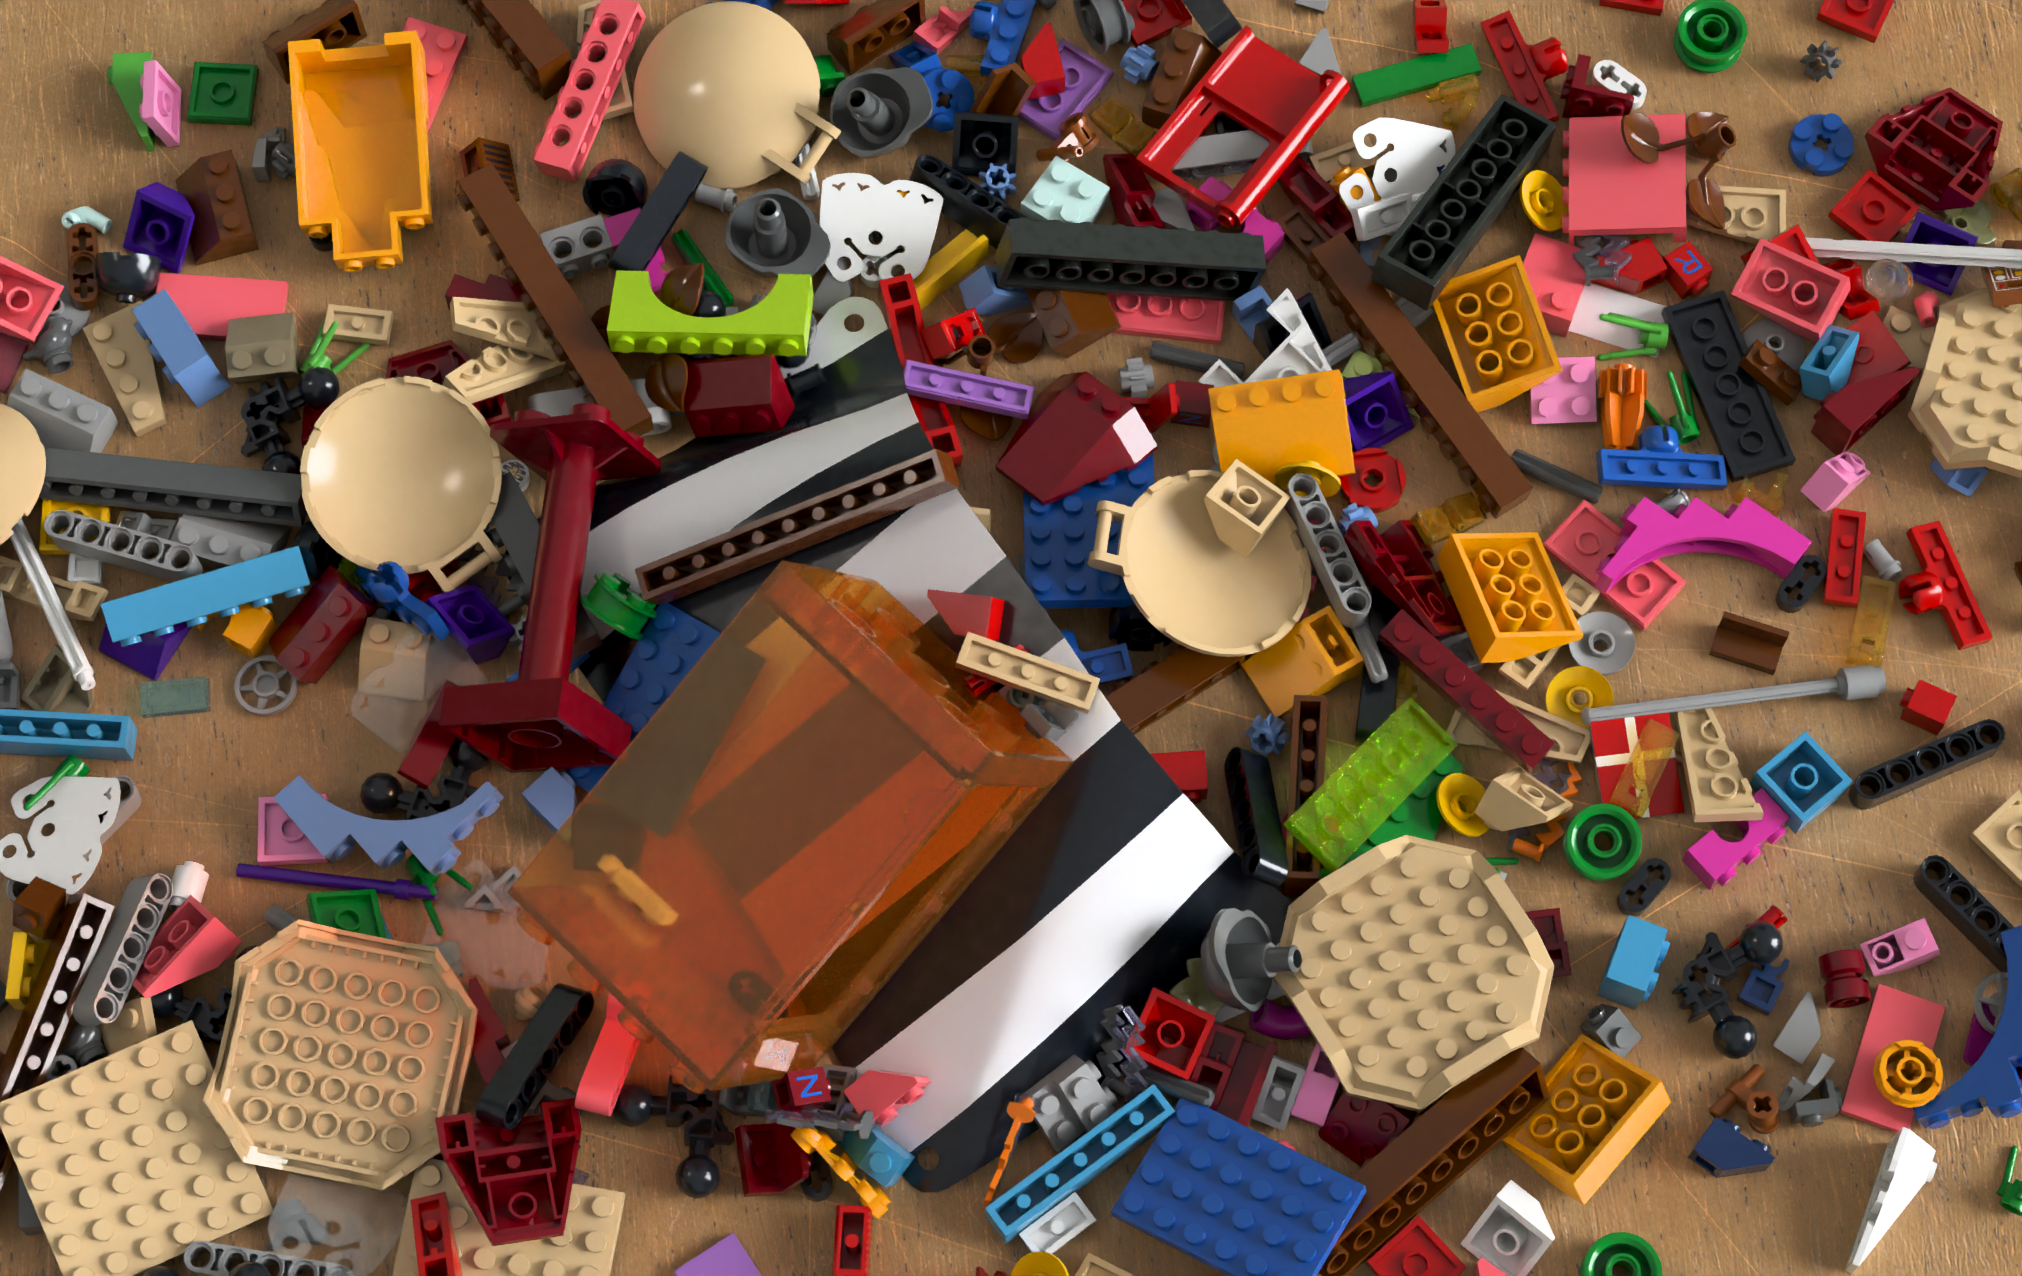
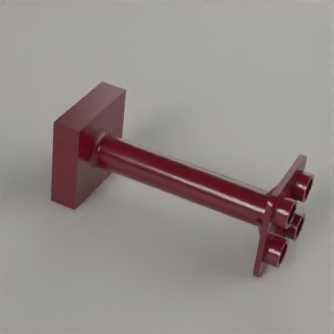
(543, 715)

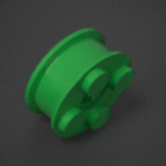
(1709, 53)
(618, 604)
(1622, 832)
(1621, 1250)

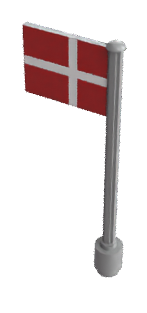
(1618, 727)

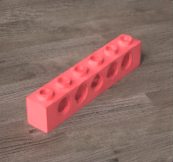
(568, 160)

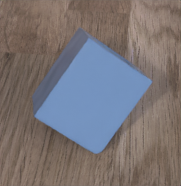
(1251, 309)
(1962, 480)

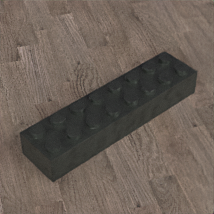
(1463, 202)
(1129, 260)

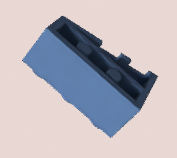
(179, 348)

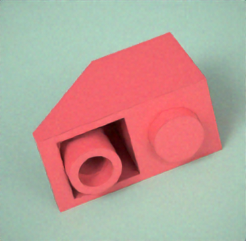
(885, 1093)

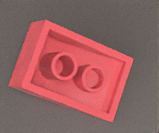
(1555, 281)
(1791, 290)
(25, 300)
(184, 948)

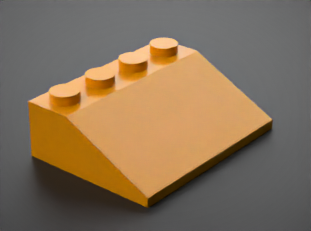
(1495, 333)
(1283, 423)
(1507, 595)
(1591, 1120)

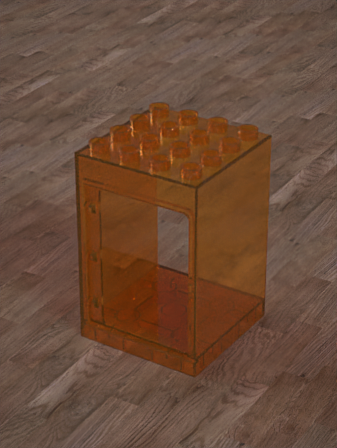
(785, 829)

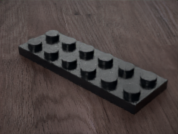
(1729, 397)

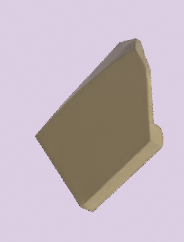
(55, 687)

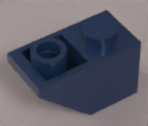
(1728, 1152)

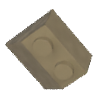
(262, 348)

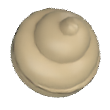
(528, 1002)

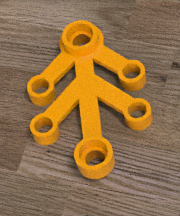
(843, 1165)

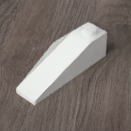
(1900, 1176)

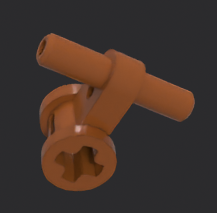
(1073, 142)
(1753, 1102)

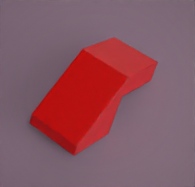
(1430, 26)
(1858, 301)

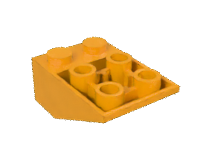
(1304, 662)

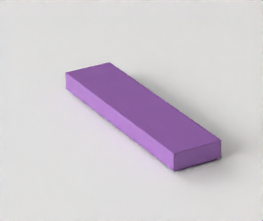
(968, 389)

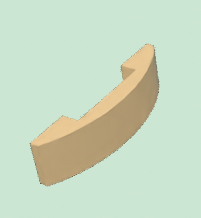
(79, 600)
(1527, 669)

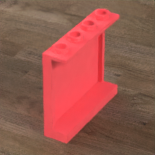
(1617, 192)

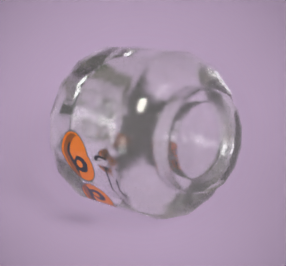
(1889, 280)

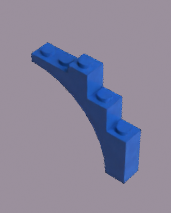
(1994, 1076)

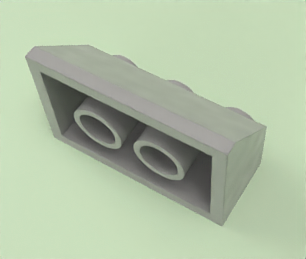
(62, 415)
(228, 541)

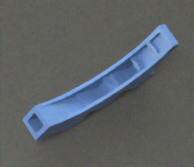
(385, 841)

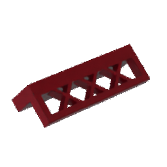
(1246, 1081)

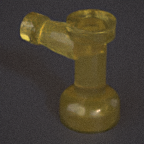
(1770, 500)

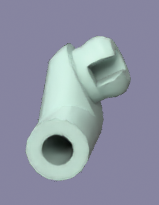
(86, 215)

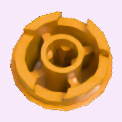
(1908, 1073)

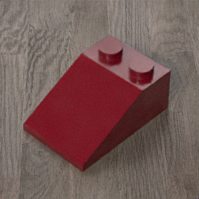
(1859, 407)

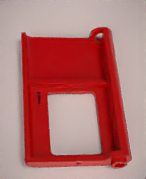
(1261, 93)

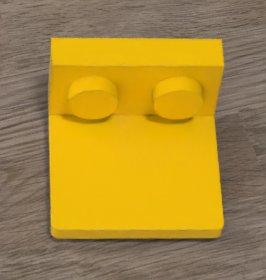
(23, 968)

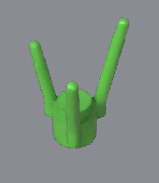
(1651, 334)
(317, 358)

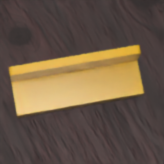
(950, 265)

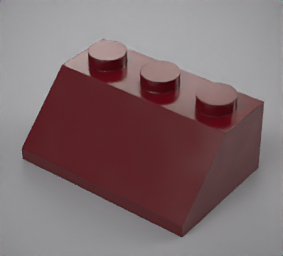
(736, 396)
(321, 626)

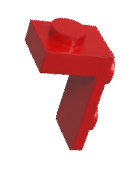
(1158, 408)

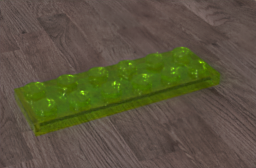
(1370, 785)

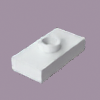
(1058, 1226)

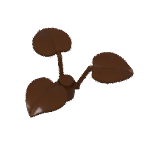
(1712, 139)
(1020, 341)
(668, 379)

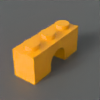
(248, 629)

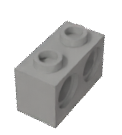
(574, 240)

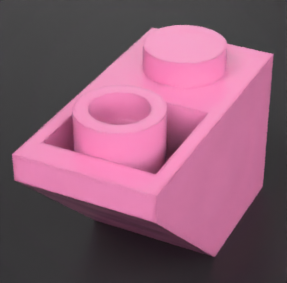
(1835, 480)
(1901, 949)
(1316, 1090)

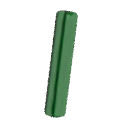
(693, 255)

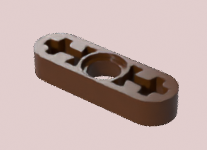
(76, 255)

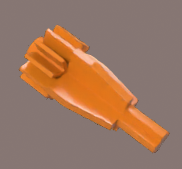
(1622, 404)

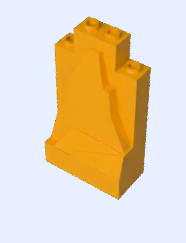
(361, 146)

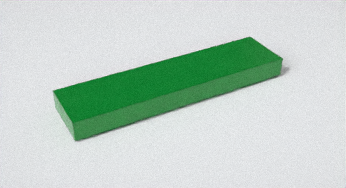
(1414, 75)

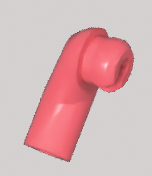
(1925, 305)

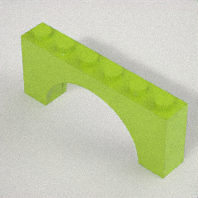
(773, 325)

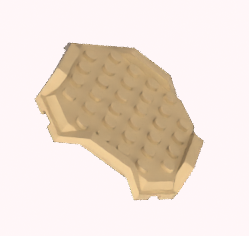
(1973, 386)
(1415, 970)
(341, 1054)

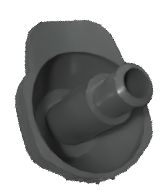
(880, 110)
(776, 235)
(1242, 959)

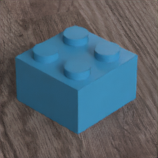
(1802, 781)
(1632, 963)

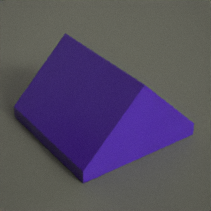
(1932, 231)
(150, 654)

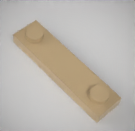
(1027, 672)

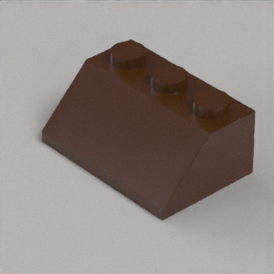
(334, 23)
(874, 31)
(1180, 69)
(220, 208)
(1073, 318)

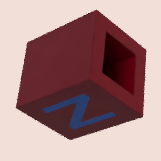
(1194, 404)
(802, 1090)

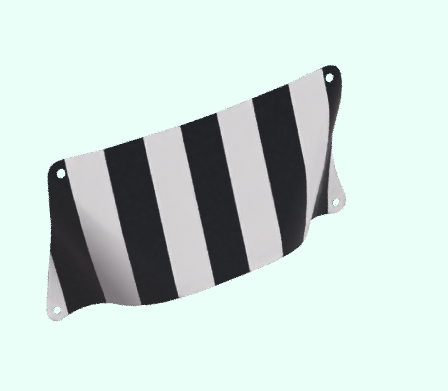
(1095, 886)

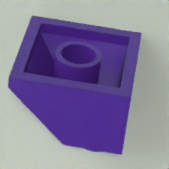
(160, 225)
(1375, 410)
(473, 622)

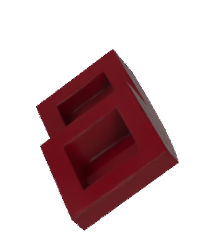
(1550, 930)

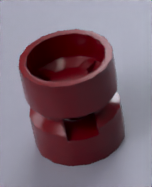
(1844, 975)

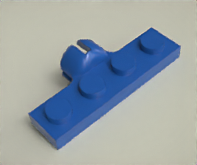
(1003, 28)
(1661, 464)
(392, 593)
(1107, 663)

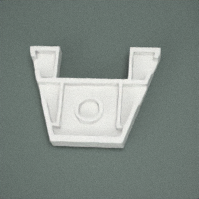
(1293, 357)

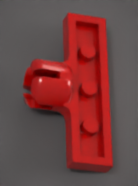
(1525, 65)
(1942, 587)

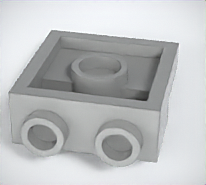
(1071, 1101)

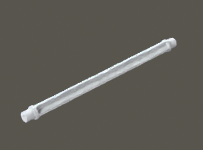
(1916, 252)
(52, 607)

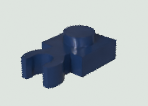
(1763, 988)

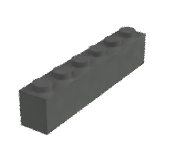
(519, 532)

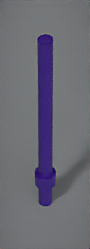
(401, 889)

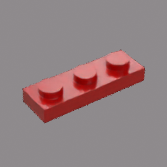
(1844, 558)

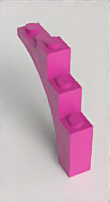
(1698, 528)

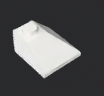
(1511, 1232)

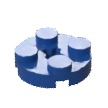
(960, 92)
(1824, 128)

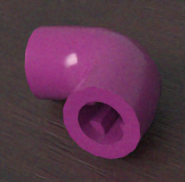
(1278, 1021)

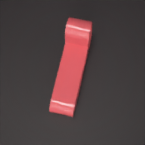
(607, 1064)

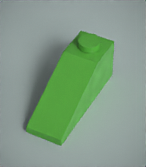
(125, 78)

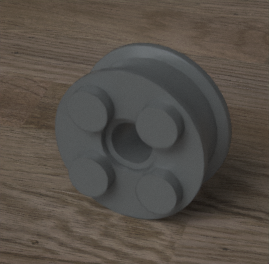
(1104, 23)

